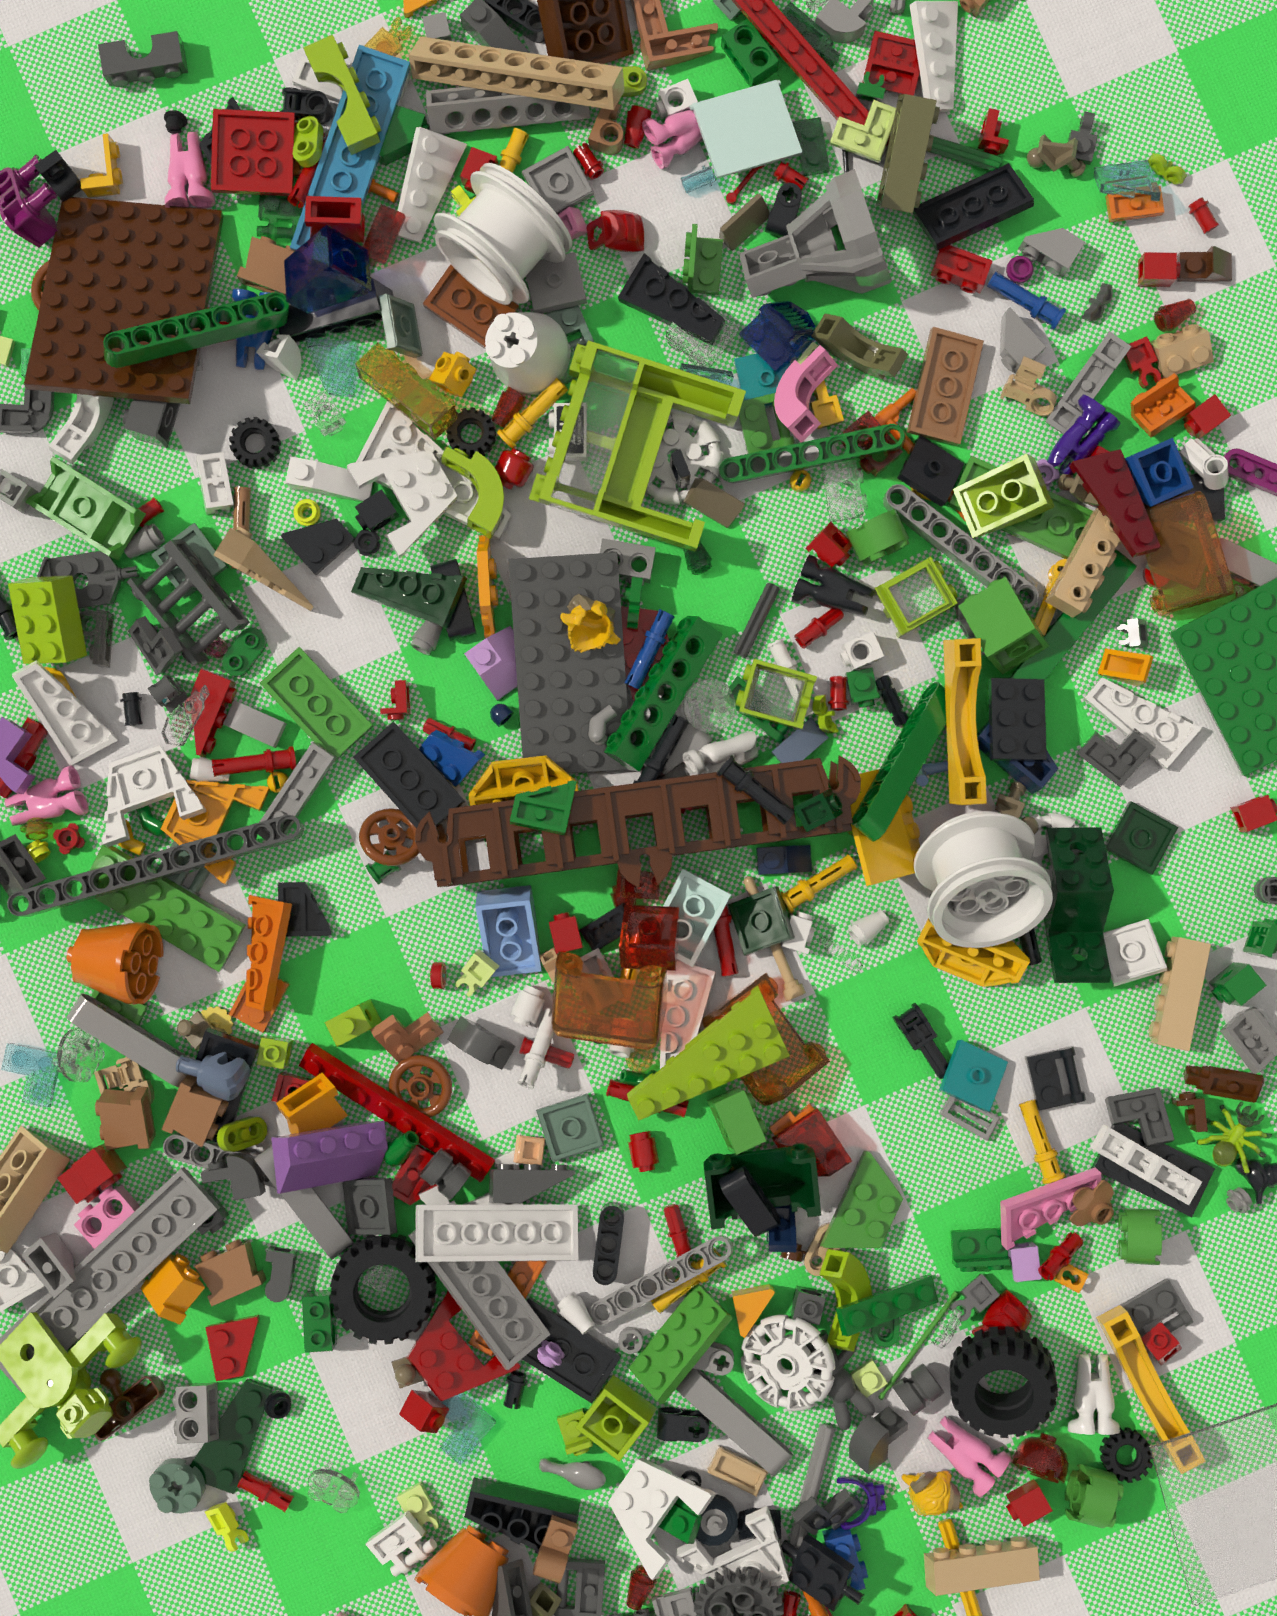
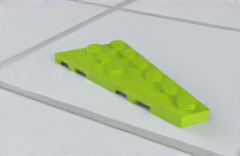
(719, 1054)

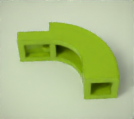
(483, 475)
(850, 1284)

